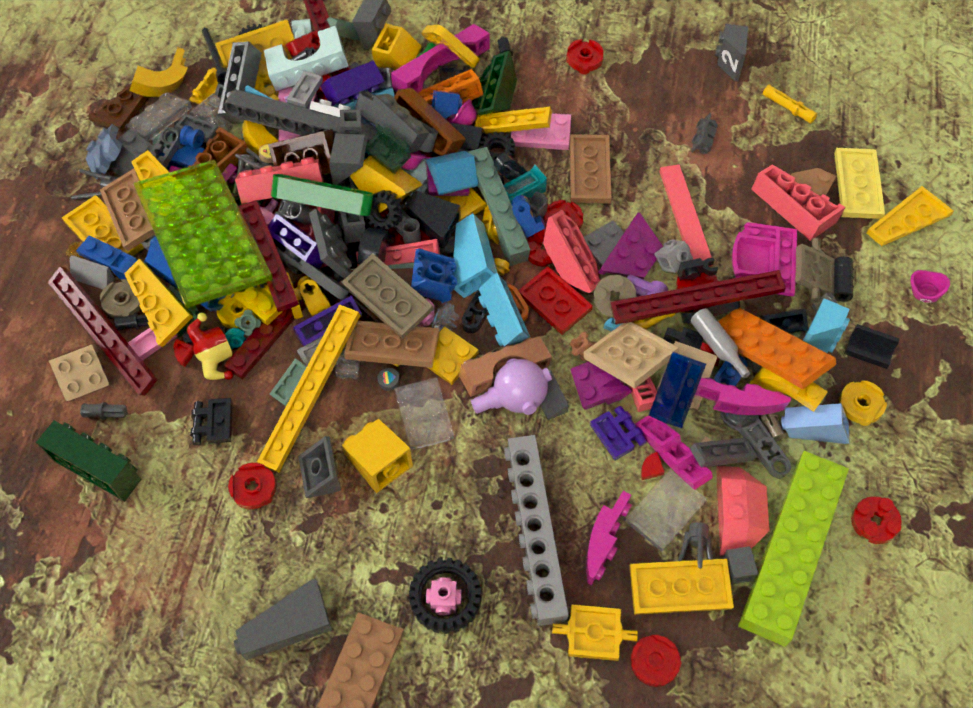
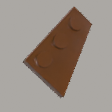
(119, 110)

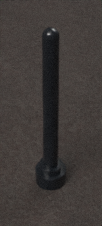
(221, 71)

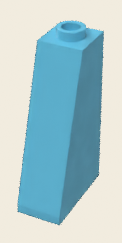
(472, 256)

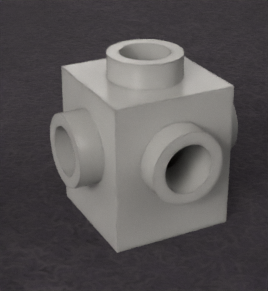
(672, 254)

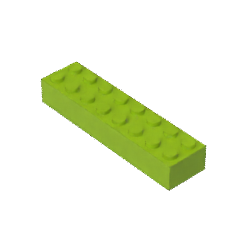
(794, 549)

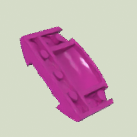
(766, 249)

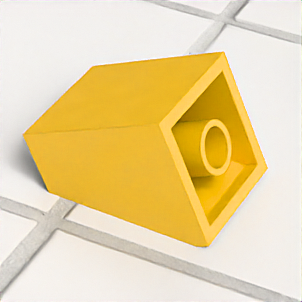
(375, 178)
(378, 454)

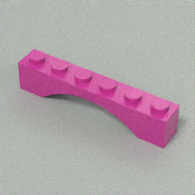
(416, 71)

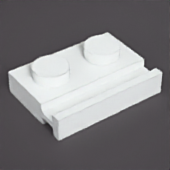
(325, 107)

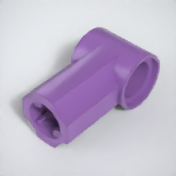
(645, 288)

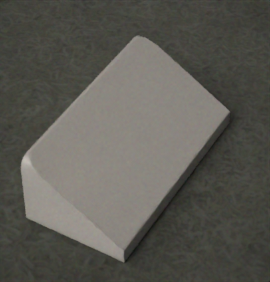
(90, 272)

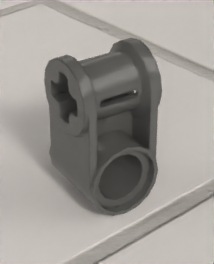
(295, 211)

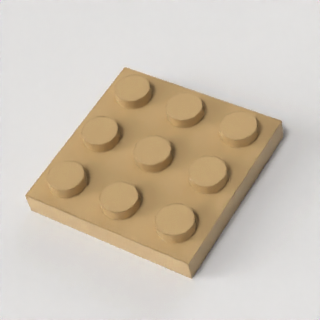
(630, 353)

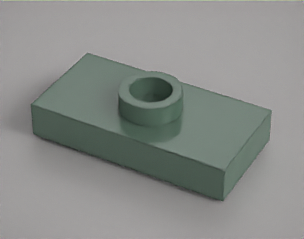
(288, 382)

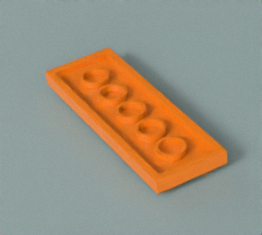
(776, 349)

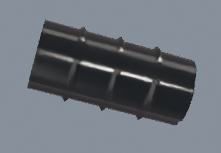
(843, 279)

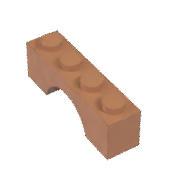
(478, 373)

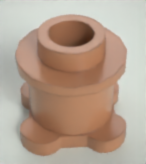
(580, 345)

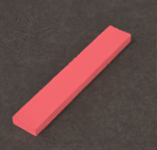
(684, 211)

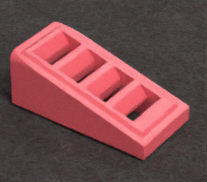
(644, 404)

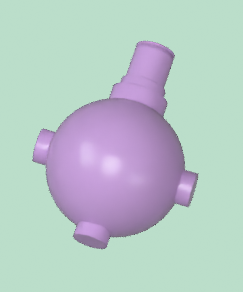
(517, 387)

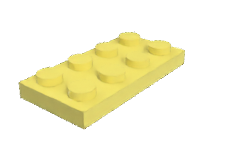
(859, 183)

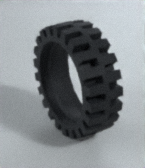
(439, 567)

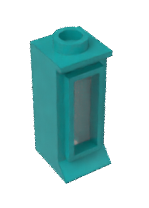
(526, 184)

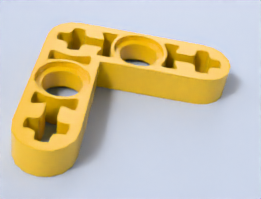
(439, 35)

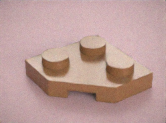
(817, 179)

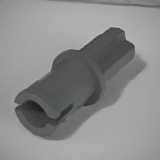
(103, 410)

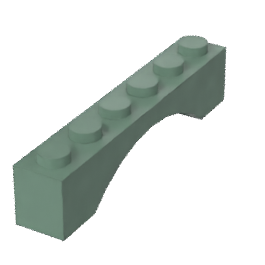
(508, 229)

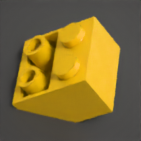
(394, 47)

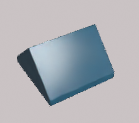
(453, 172)

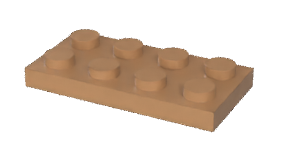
(590, 169)
(127, 210)
(381, 344)
(362, 664)

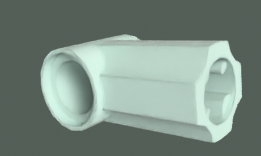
(301, 27)

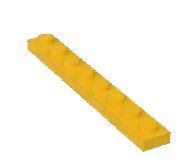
(308, 388)

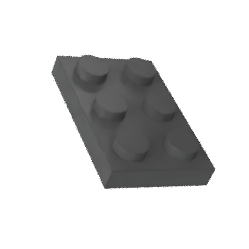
(330, 243)

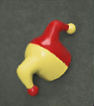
(210, 348)

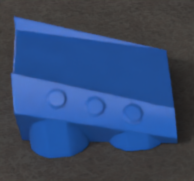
(434, 275)

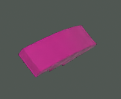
(674, 452)

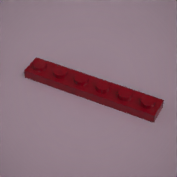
(280, 285)

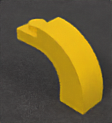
(157, 83)
(256, 134)
(809, 396)

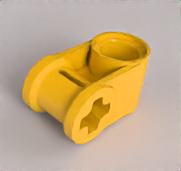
(314, 299)

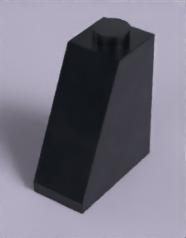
(434, 215)

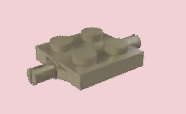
(814, 270)

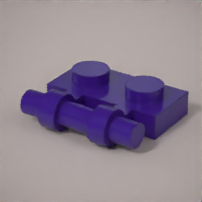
(612, 435)

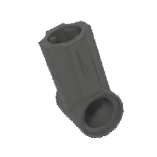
(408, 229)

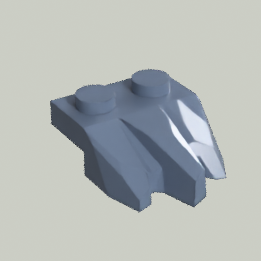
(104, 150)

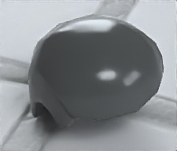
(538, 204)

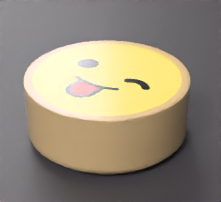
(264, 154)

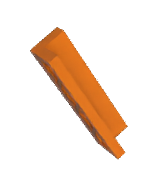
(466, 89)

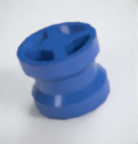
(191, 137)

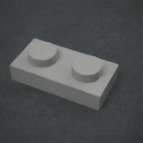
(305, 89)

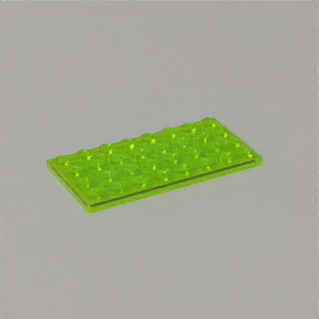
(202, 233)

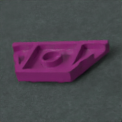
(634, 251)

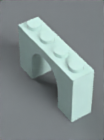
(327, 59)

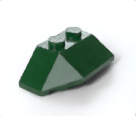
(498, 85)

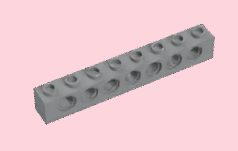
(555, 610)

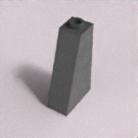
(285, 623)

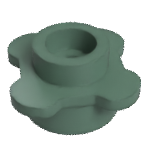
(241, 322)

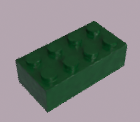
(89, 460)

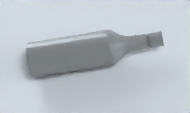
(718, 339)

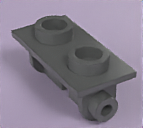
(705, 129)

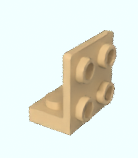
(79, 372)

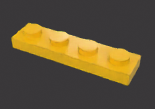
(515, 120)

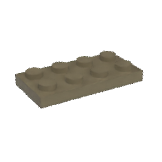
(387, 296)

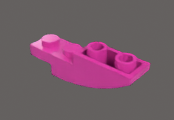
(749, 401)
(601, 541)

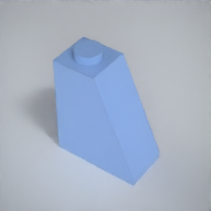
(825, 424)

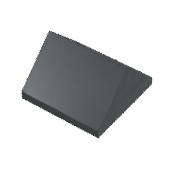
(347, 155)
(319, 469)

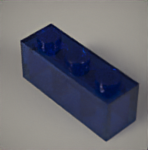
(677, 390)

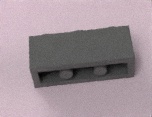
(389, 114)

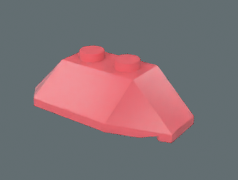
(570, 252)
(741, 508)

